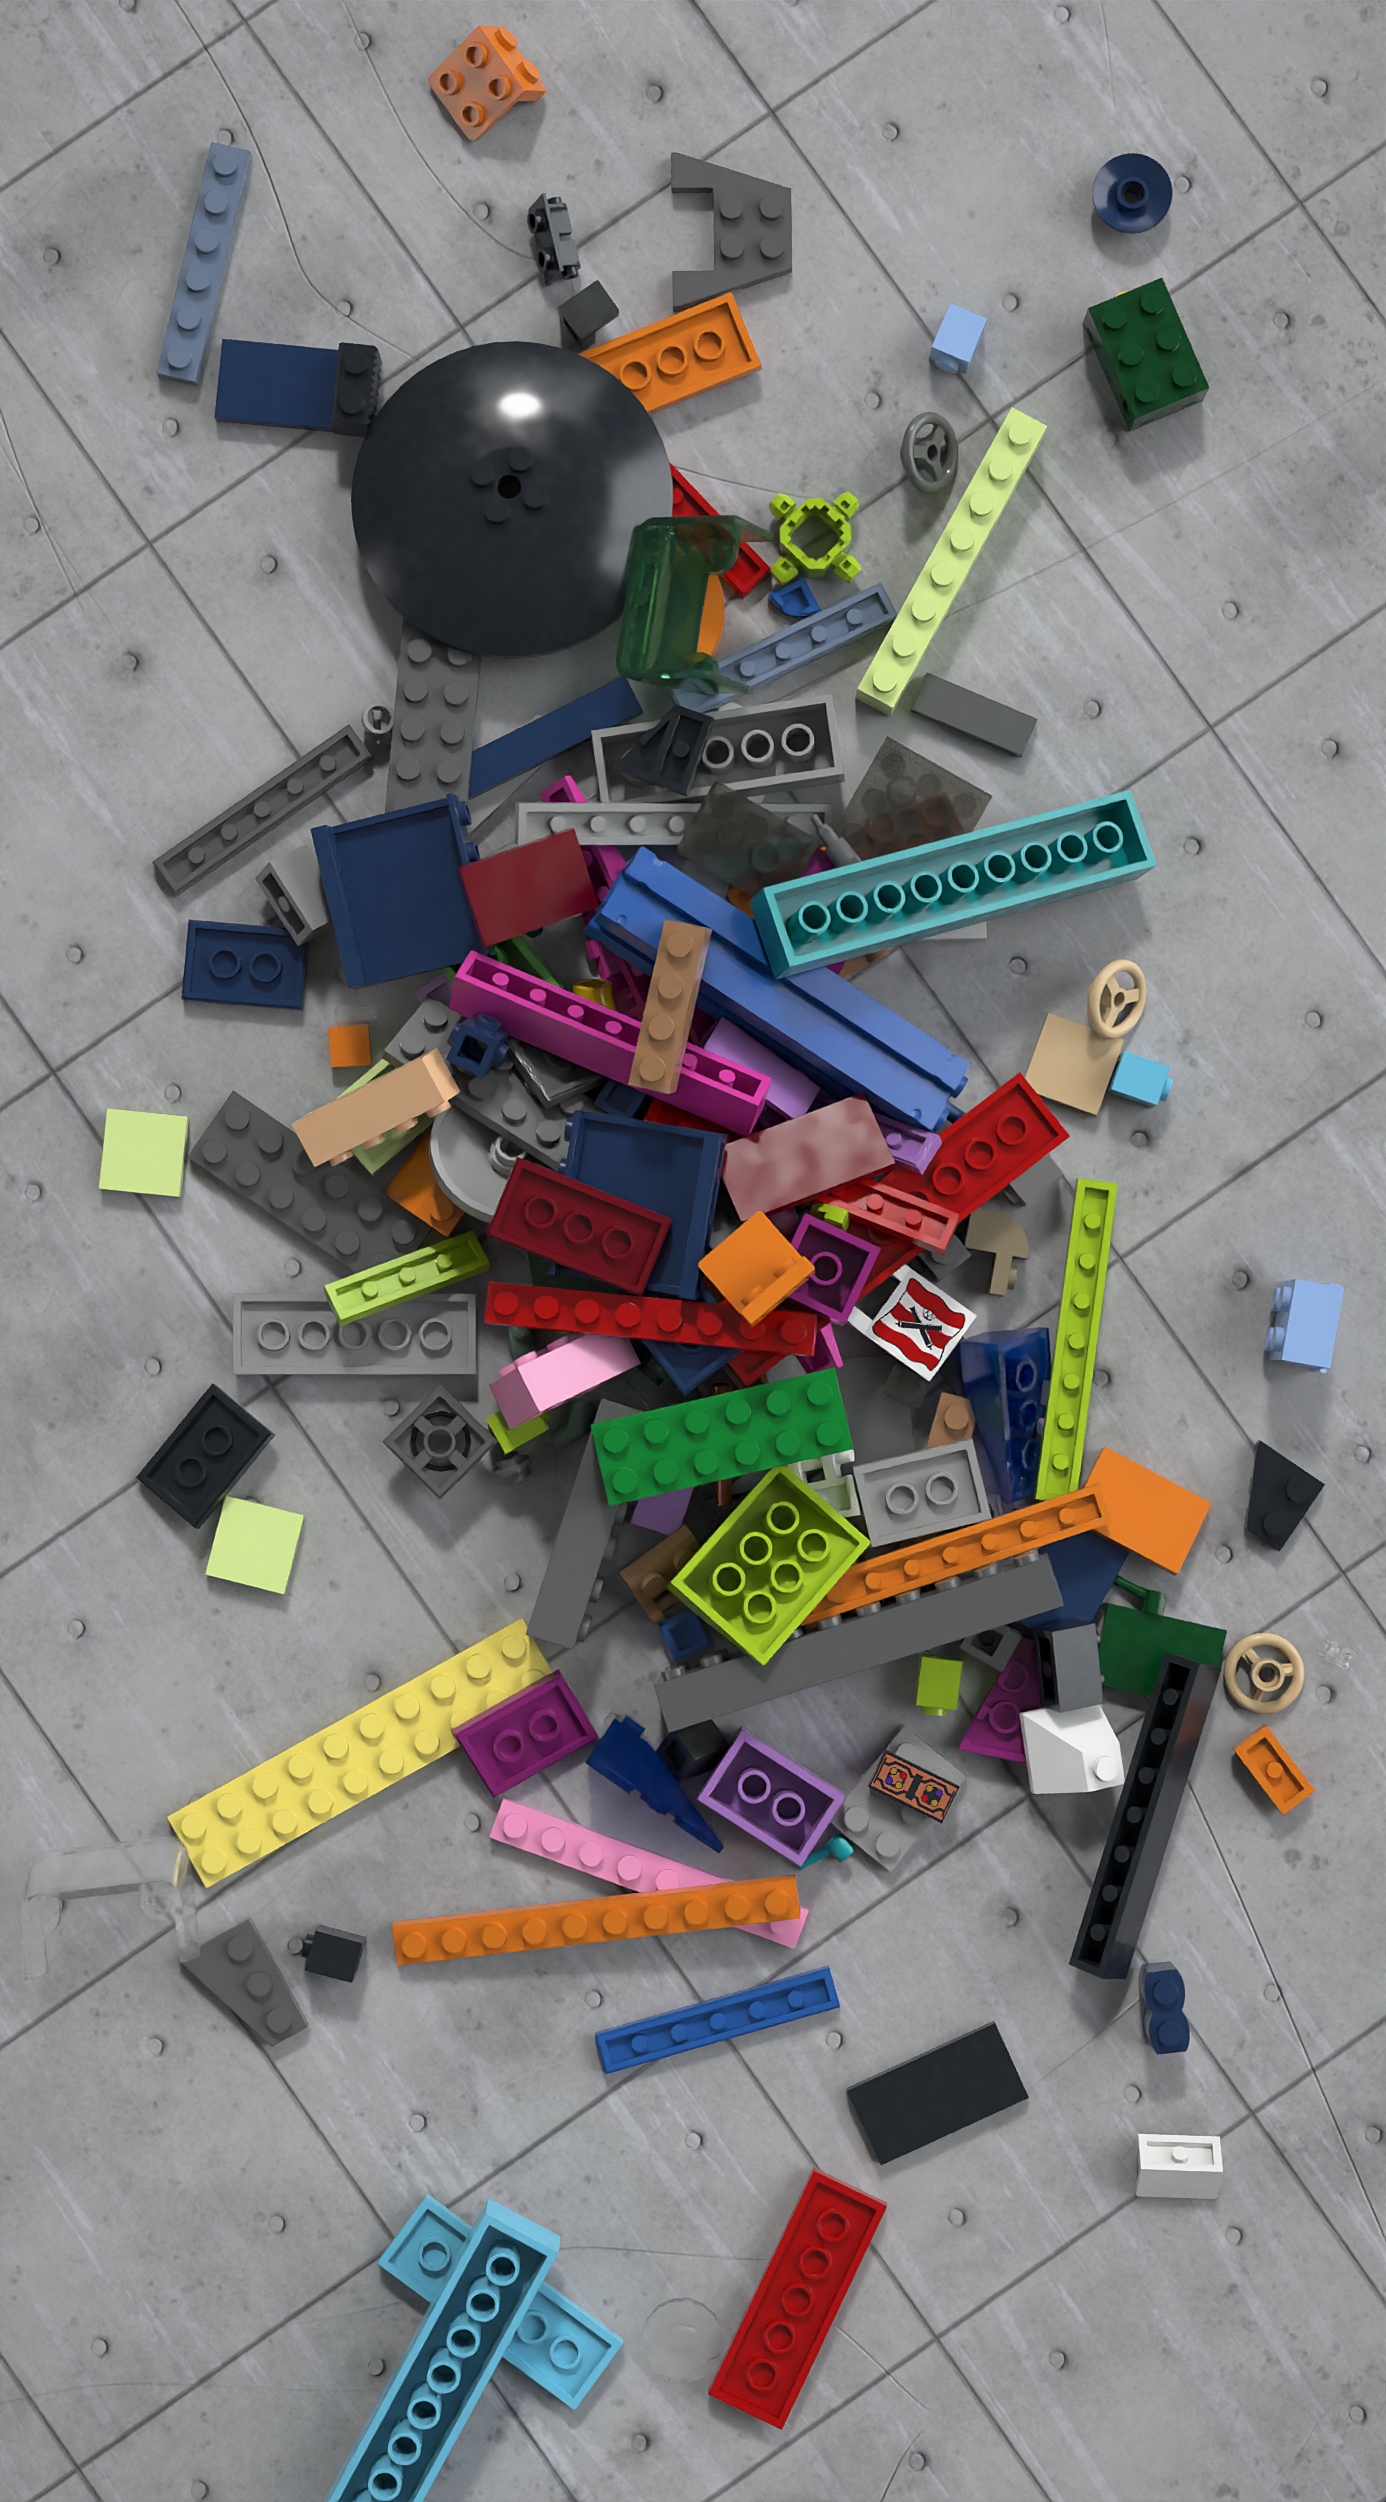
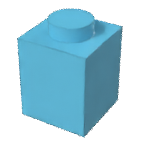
(1140, 1080)

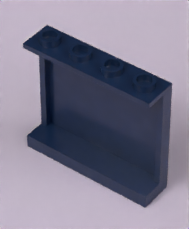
(400, 891)
(659, 1169)

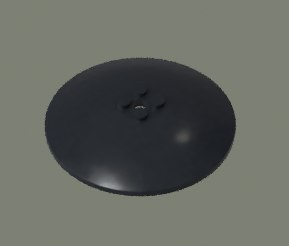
(495, 569)

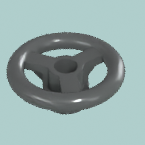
(925, 453)

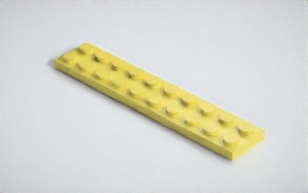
(354, 1755)

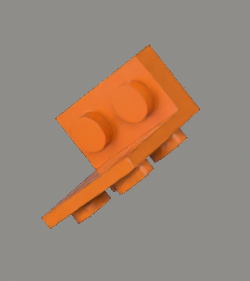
(756, 1268)

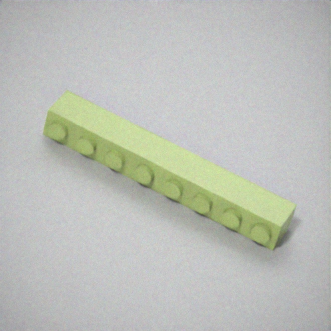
(950, 562)

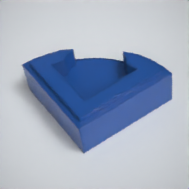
(795, 599)

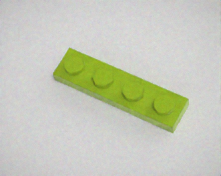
(406, 1278)

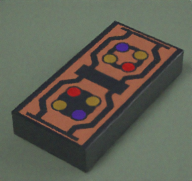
(913, 1786)

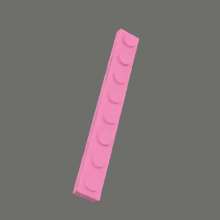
(615, 1860)

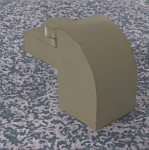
(1004, 1238)

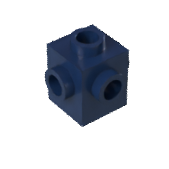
(468, 1054)

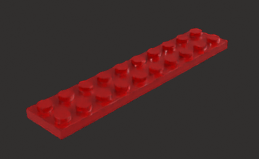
(973, 1164)

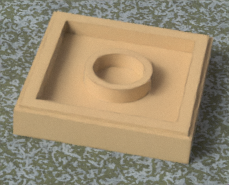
(1072, 1064)

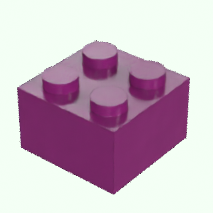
(840, 1270)

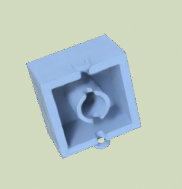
(1304, 1323)

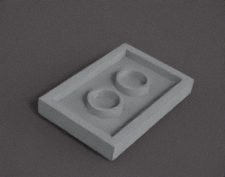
(921, 1492)
(880, 1823)

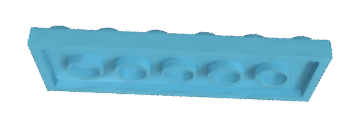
(556, 2338)

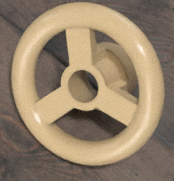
(1108, 999)
(1279, 1671)

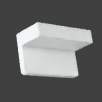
(1179, 2166)

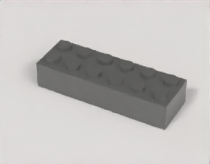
(579, 1549)

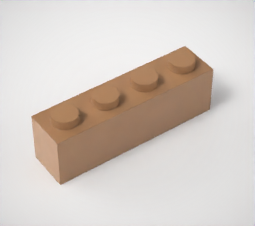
(670, 1006)

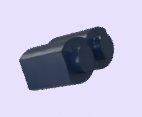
(1163, 2015)

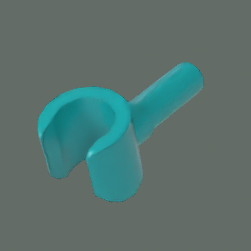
(838, 1846)

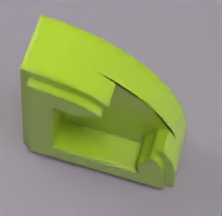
(831, 1214)

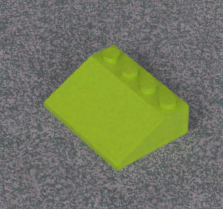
(768, 1564)

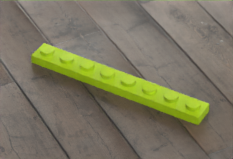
(1076, 1338)

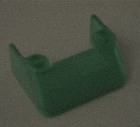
(668, 599)

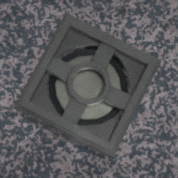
(440, 1441)

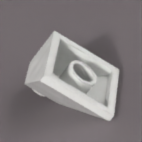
(1070, 1751)

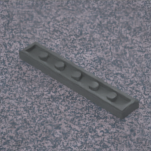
(262, 810)

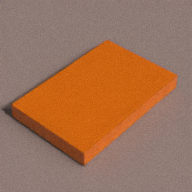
(1146, 1511)

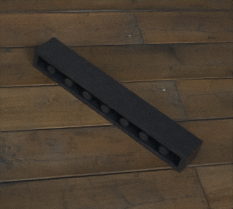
(1145, 1816)

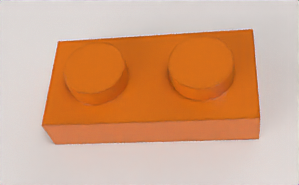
(1273, 1769)

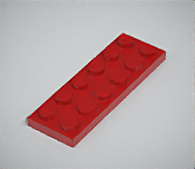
(797, 2298)

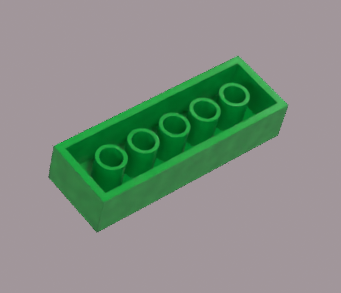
(721, 1436)

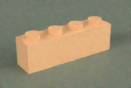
(376, 1108)

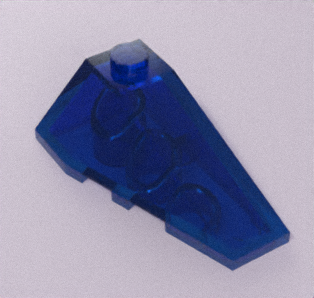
(1004, 1387)
(633, 1763)

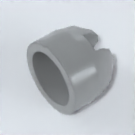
(385, 720)

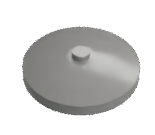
(472, 1161)

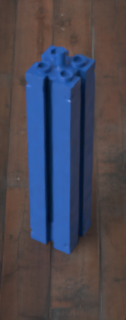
(807, 1019)

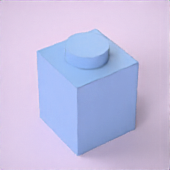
(957, 339)

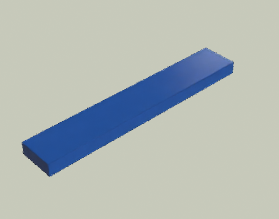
(717, 2019)

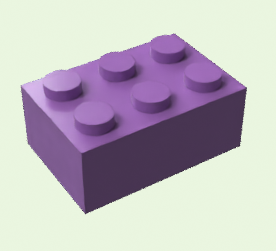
(771, 1796)

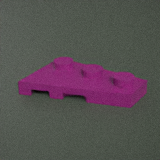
(997, 1723)

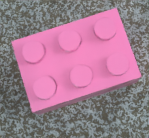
(560, 1374)

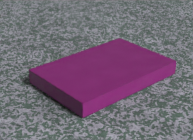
(525, 1733)

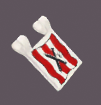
(916, 1323)

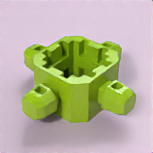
(785, 510)

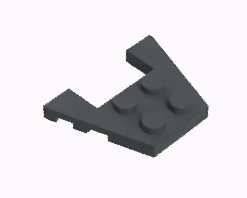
(749, 230)

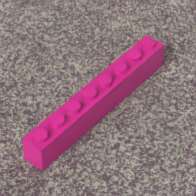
(603, 1040)

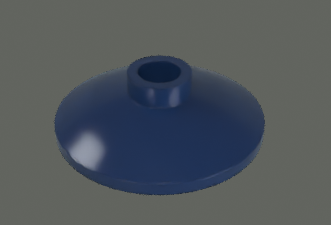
(1135, 175)

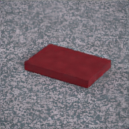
(527, 887)

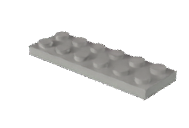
(304, 1338)

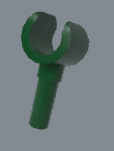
(1153, 1600)

